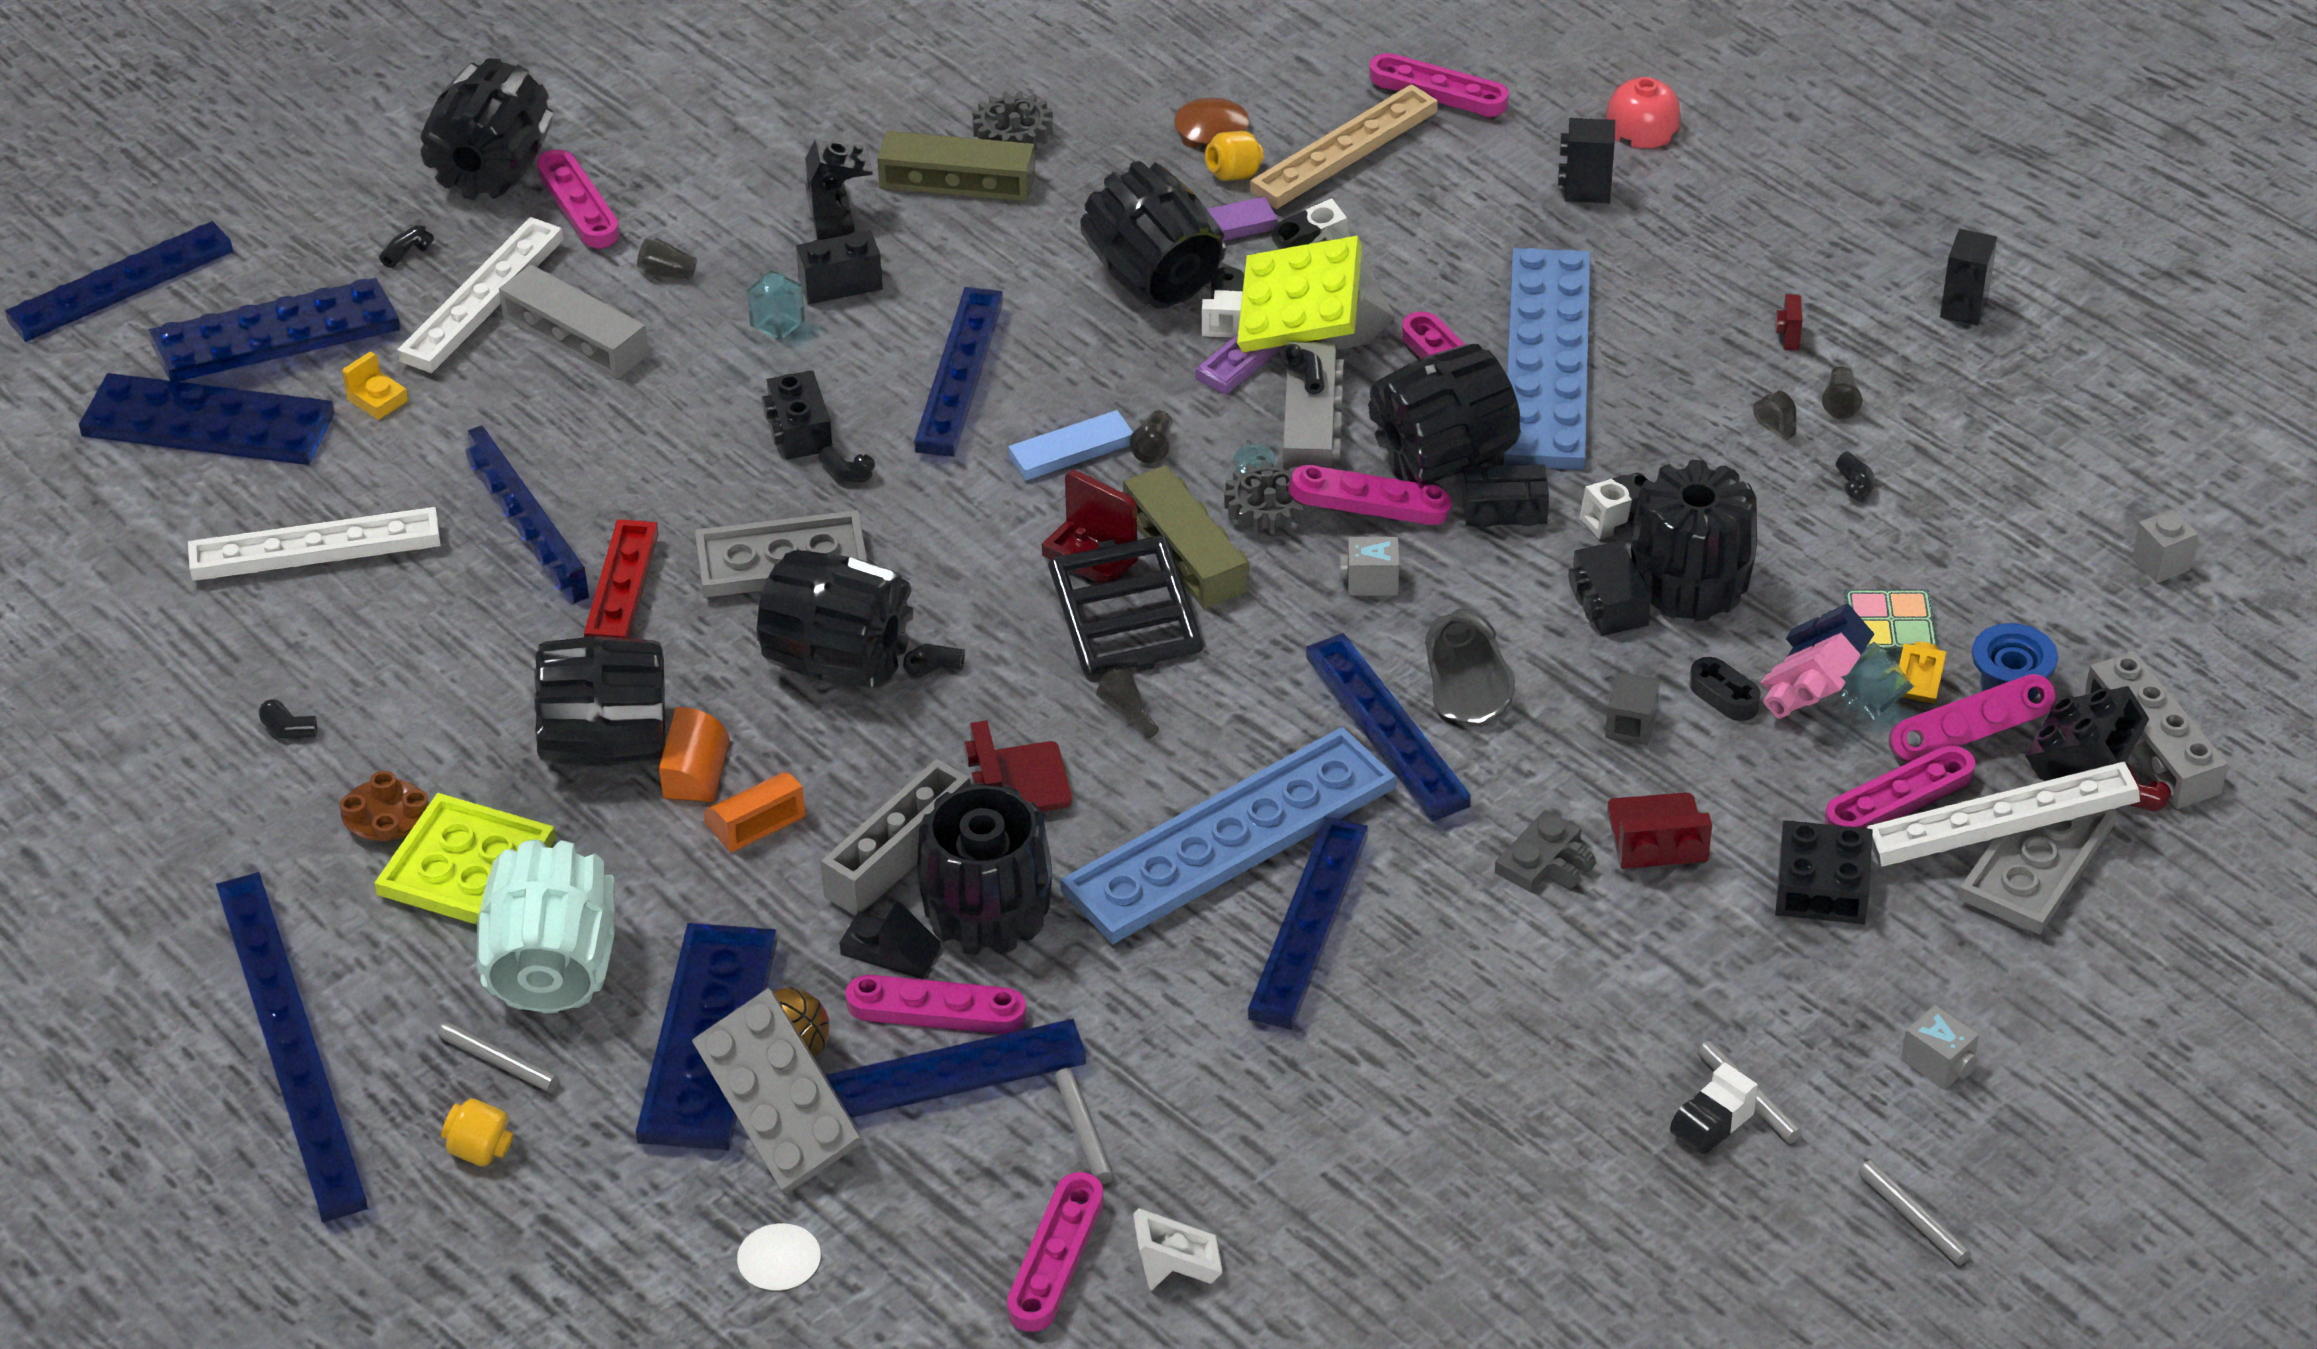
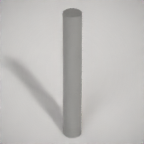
(498, 1057)
(1764, 1106)
(1083, 1125)
(1914, 1212)

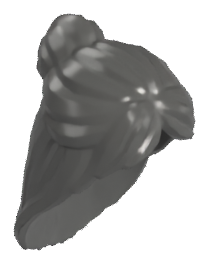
(1468, 669)

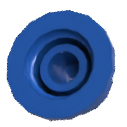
(2013, 652)

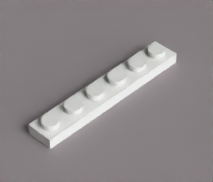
(478, 296)
(313, 543)
(2004, 813)

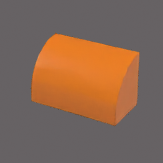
(693, 756)
(756, 811)

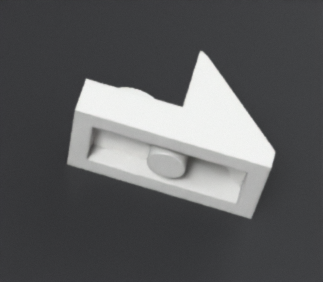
(1175, 1247)

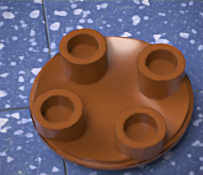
(1206, 117)
(383, 807)

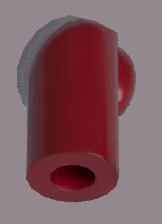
(2153, 796)

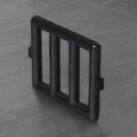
(1082, 632)

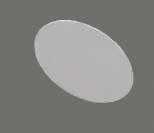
(778, 1256)

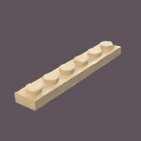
(1343, 146)

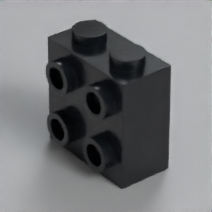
(2087, 733)
(1824, 872)

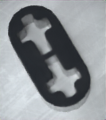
(1724, 688)

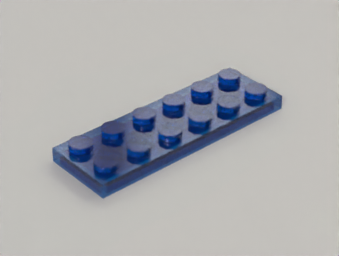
(273, 329)
(207, 418)
(713, 977)

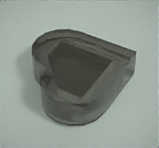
(1777, 414)

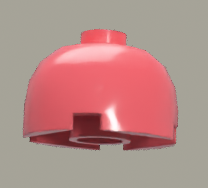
(1644, 112)

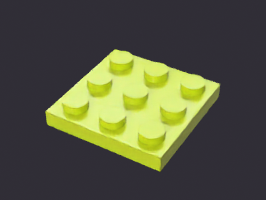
(1300, 294)
(451, 854)

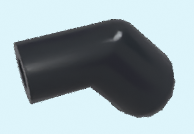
(403, 242)
(1305, 365)
(844, 470)
(1860, 474)
(931, 657)
(283, 723)

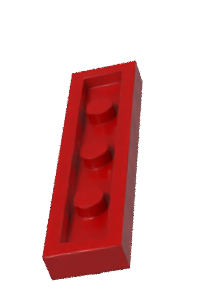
(622, 579)

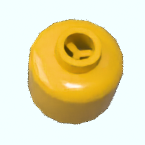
(1233, 155)
(477, 1132)

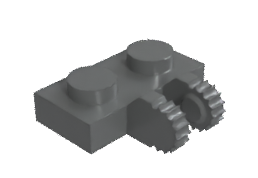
(1547, 851)

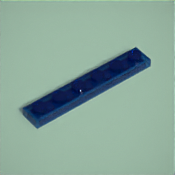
(118, 281)
(958, 372)
(530, 518)
(1388, 727)
(1308, 923)
(959, 1068)

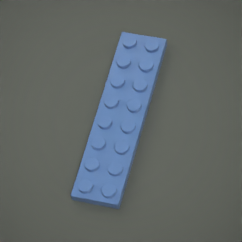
(1549, 356)
(1226, 834)

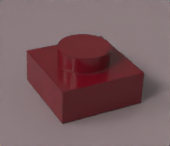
(1789, 322)

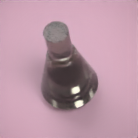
(1121, 693)

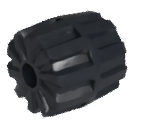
(486, 128)
(1153, 235)
(1445, 413)
(1695, 539)
(834, 618)
(600, 701)
(984, 868)

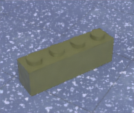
(956, 166)
(1202, 550)

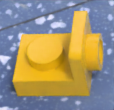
(371, 388)
(1924, 667)

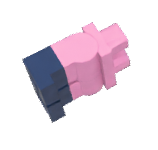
(1819, 659)

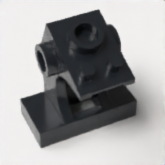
(839, 162)

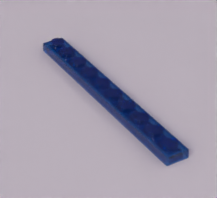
(292, 1048)

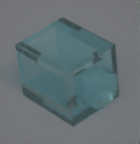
(775, 305)
(1874, 682)

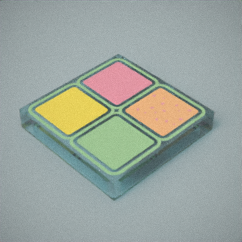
(1894, 616)

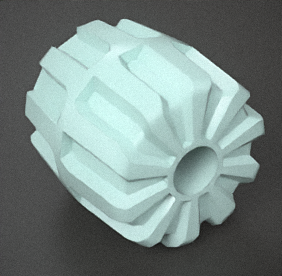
(545, 927)

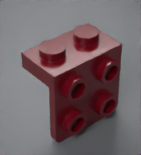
(1094, 516)
(1031, 768)
(1659, 830)

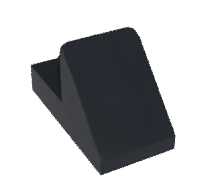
(891, 943)

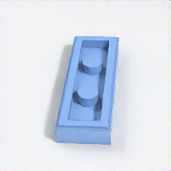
(1070, 445)

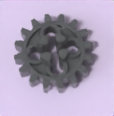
(1013, 119)
(1265, 487)

